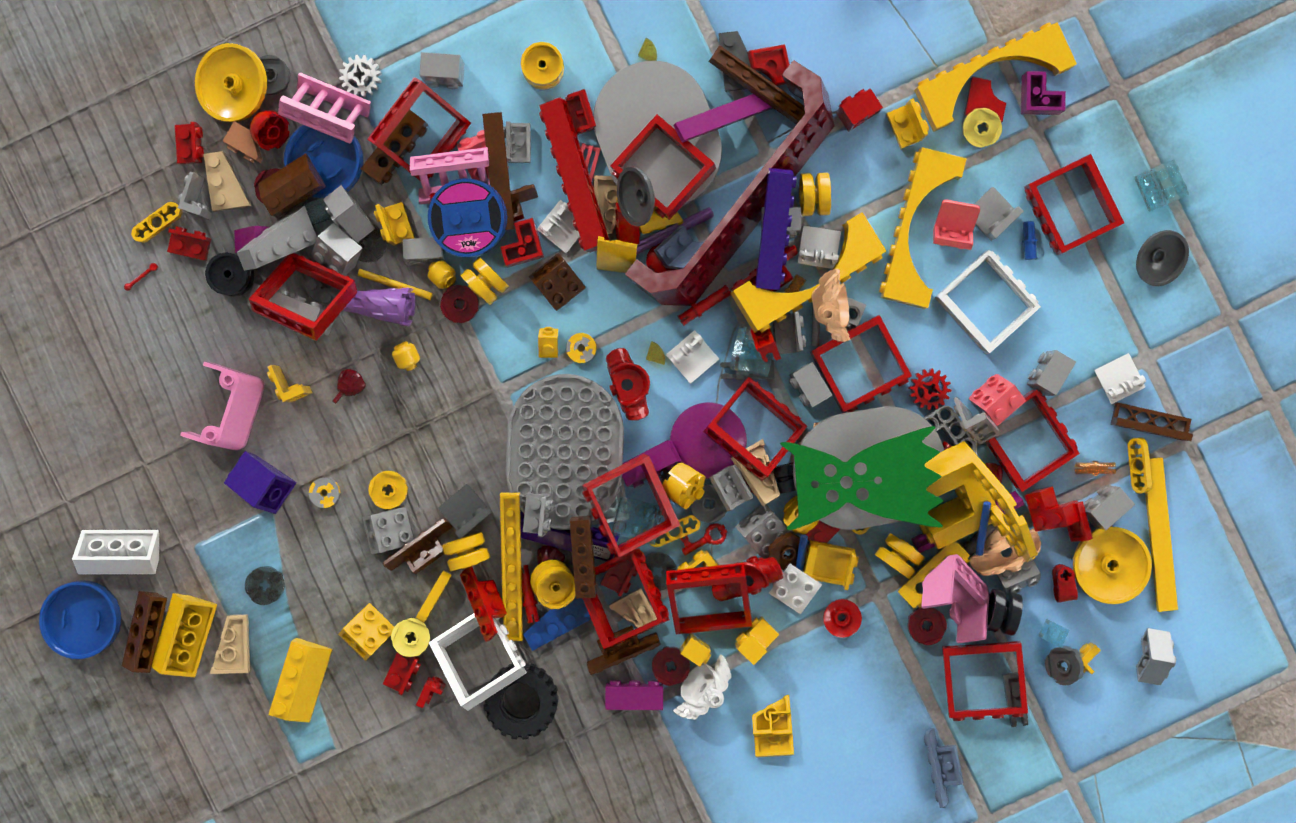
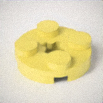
(987, 137)
(401, 643)

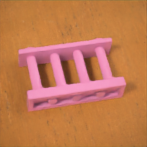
(319, 120)
(445, 162)

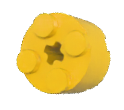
(684, 485)

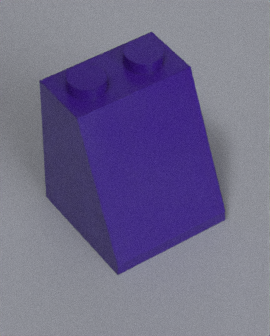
(259, 483)

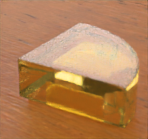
(648, 51)
(655, 354)

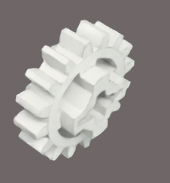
(352, 76)

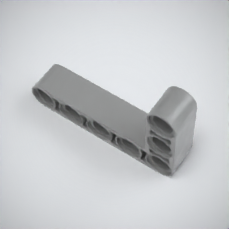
(947, 424)

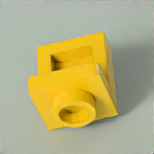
(548, 342)
(1087, 653)

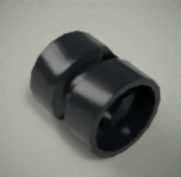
(784, 477)

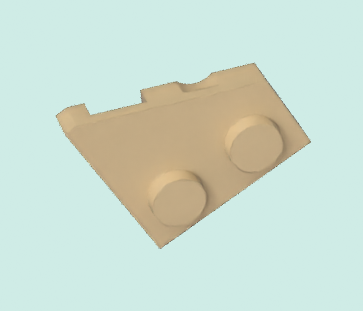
(634, 608)

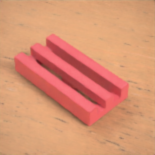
(590, 148)

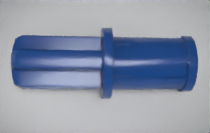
(1029, 240)

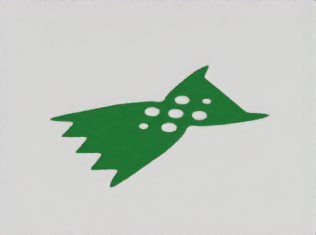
(899, 495)

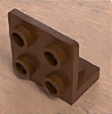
(557, 281)

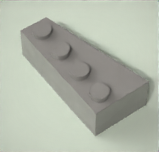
(283, 238)
(297, 305)

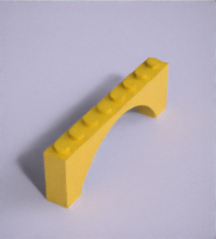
(1042, 48)
(902, 280)
(764, 306)

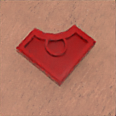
(770, 61)
(982, 96)

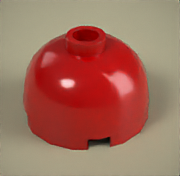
(269, 129)

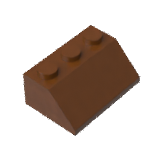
(290, 186)

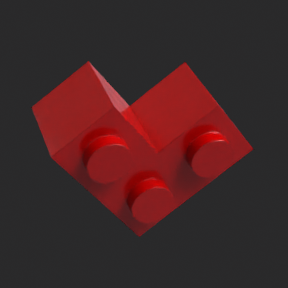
(858, 109)
(528, 246)
(1047, 513)

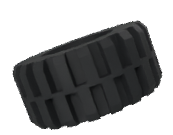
(526, 726)

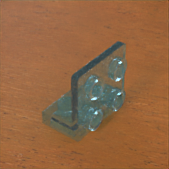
(1161, 185)
(746, 358)
(635, 518)

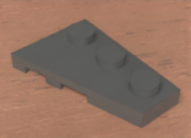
(733, 43)

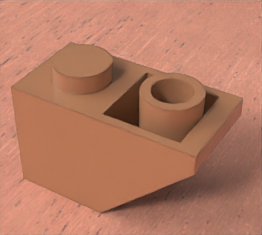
(240, 140)

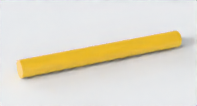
(393, 283)

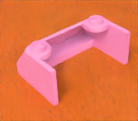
(239, 412)
(959, 585)

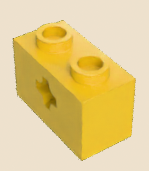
(695, 650)

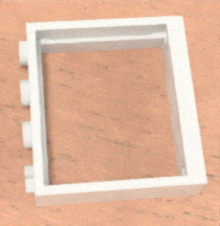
(1016, 285)
(453, 634)

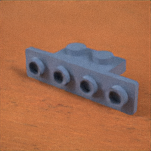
(944, 766)

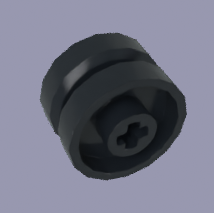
(223, 266)
(1004, 612)

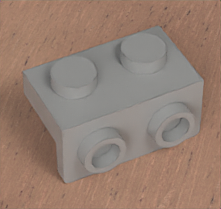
(518, 142)
(731, 487)
(1014, 581)

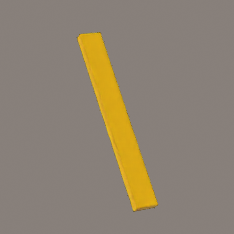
(1160, 539)
(511, 564)

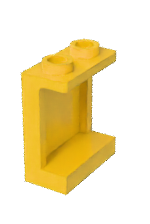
(831, 563)

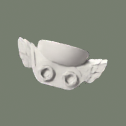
(704, 689)

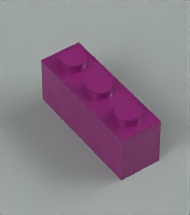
(662, 456)
(633, 695)

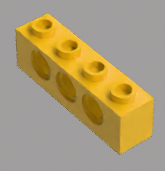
(909, 591)

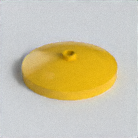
(230, 82)
(1128, 570)

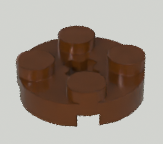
(782, 544)

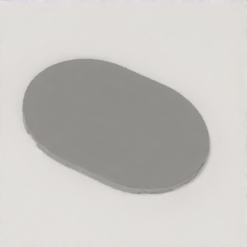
(631, 102)
(850, 434)
(560, 439)

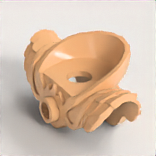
(831, 305)
(992, 560)

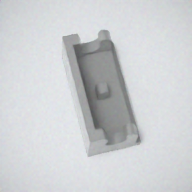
(421, 251)

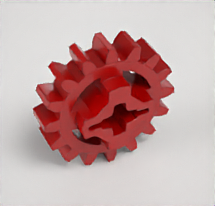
(925, 397)

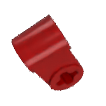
(1065, 586)

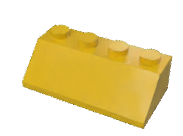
(183, 635)
(300, 681)

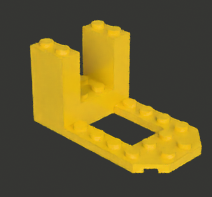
(962, 515)

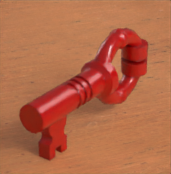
(690, 547)

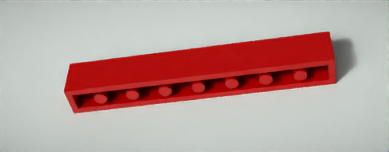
(574, 173)

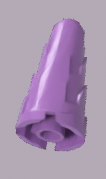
(387, 305)

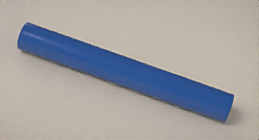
(983, 528)
(802, 552)

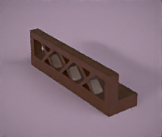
(1152, 429)

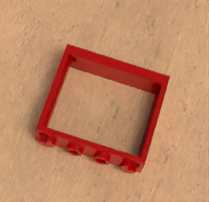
(400, 109)
(707, 164)
(1100, 190)
(261, 305)
(883, 389)
(1060, 431)
(735, 449)
(660, 495)
(707, 577)
(597, 612)
(978, 714)

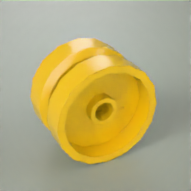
(531, 63)
(815, 194)
(482, 283)
(466, 552)
(899, 556)
(553, 584)

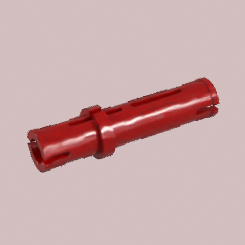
(697, 309)
(528, 597)

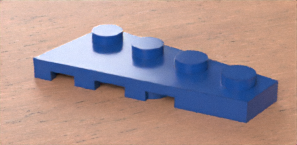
(556, 623)

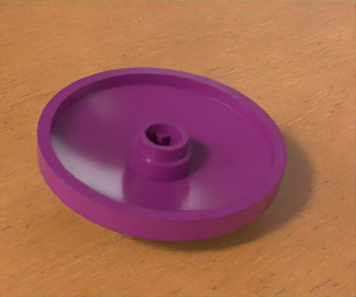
(697, 447)

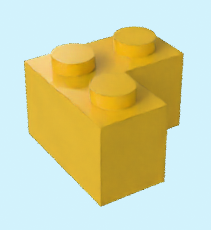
(756, 640)

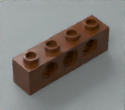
(407, 144)
(583, 557)
(144, 632)

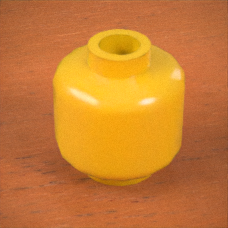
(441, 274)
(406, 356)

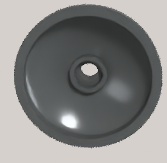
(635, 196)
(1162, 258)

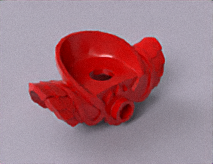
(634, 400)
(761, 570)

